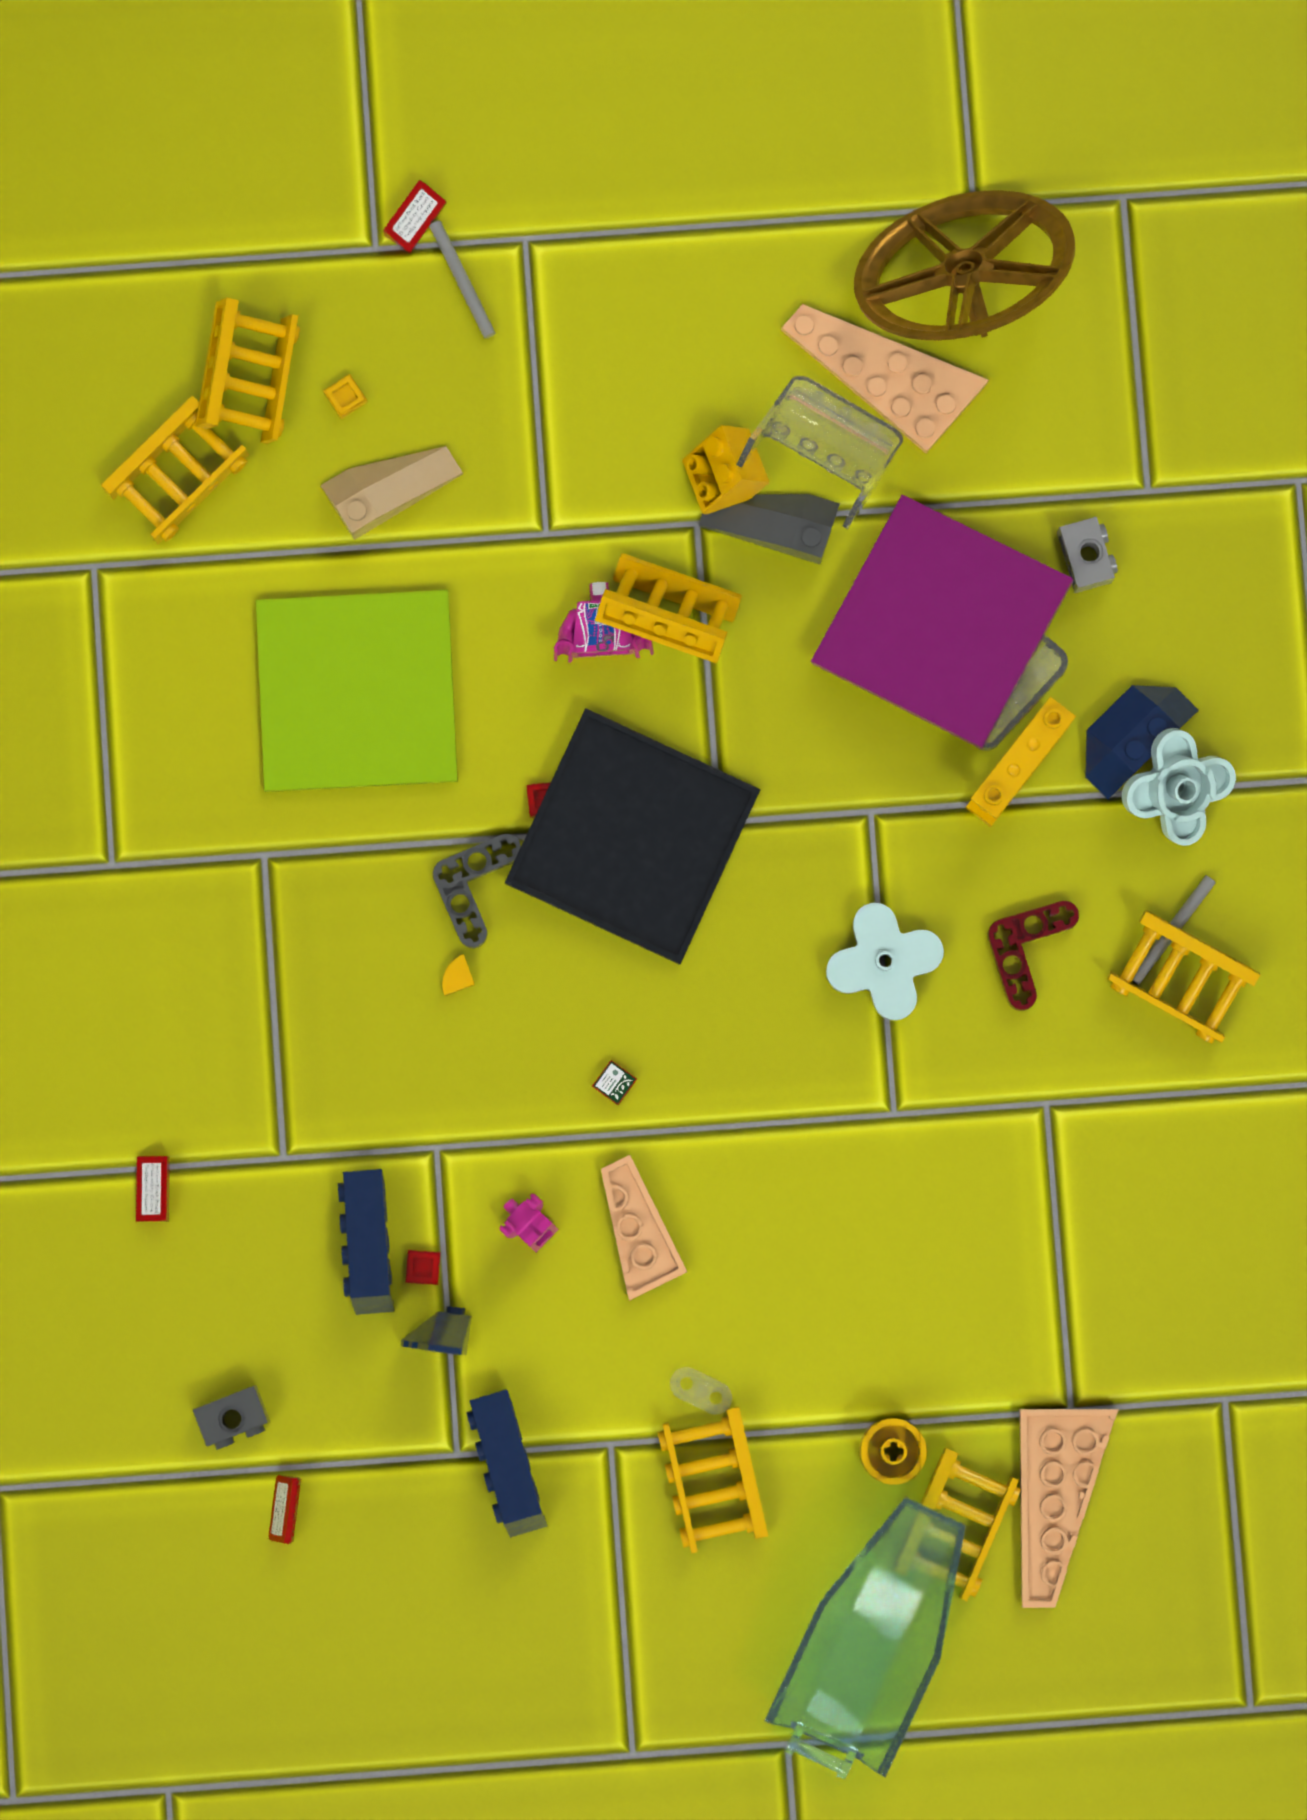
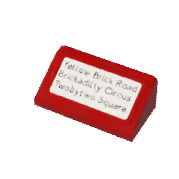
(414, 216)
(152, 1189)
(284, 1509)

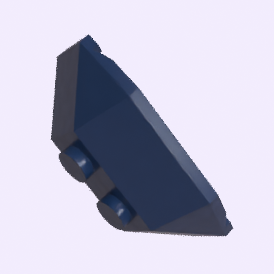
(1125, 733)

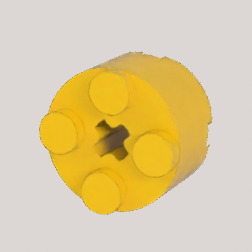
(906, 1464)

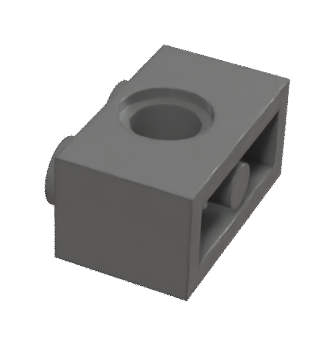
(212, 1423)

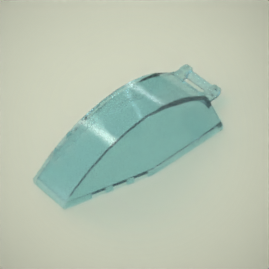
(873, 1643)

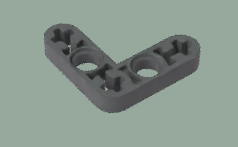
(460, 886)

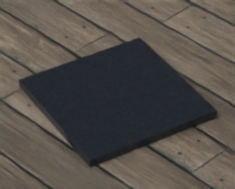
(632, 836)

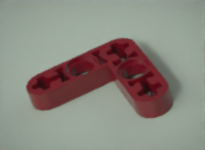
(1020, 936)

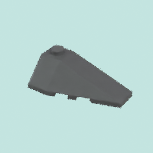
(780, 522)

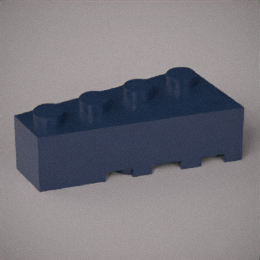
(366, 1241)
(507, 1463)

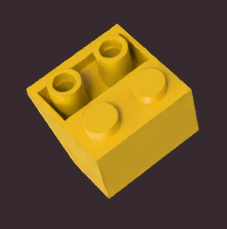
(714, 470)

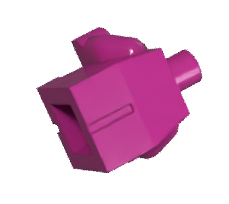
(528, 1222)

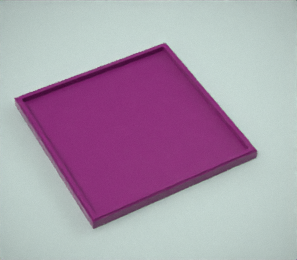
(942, 621)

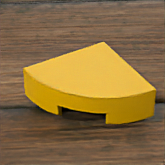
(457, 976)

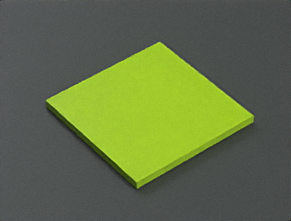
(356, 690)

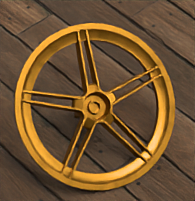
(964, 267)

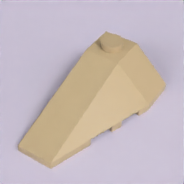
(382, 489)

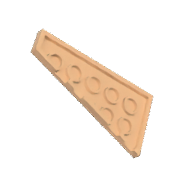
(900, 383)
(1057, 1477)

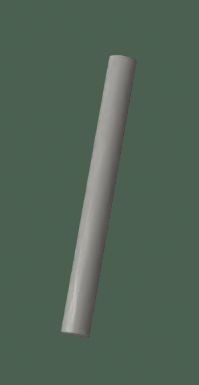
(462, 279)
(1179, 921)

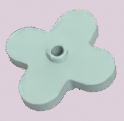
(1178, 786)
(889, 986)

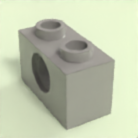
(1087, 573)

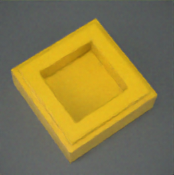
(345, 396)

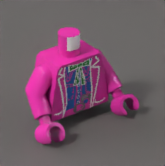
(585, 637)

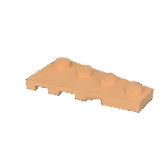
(641, 1237)

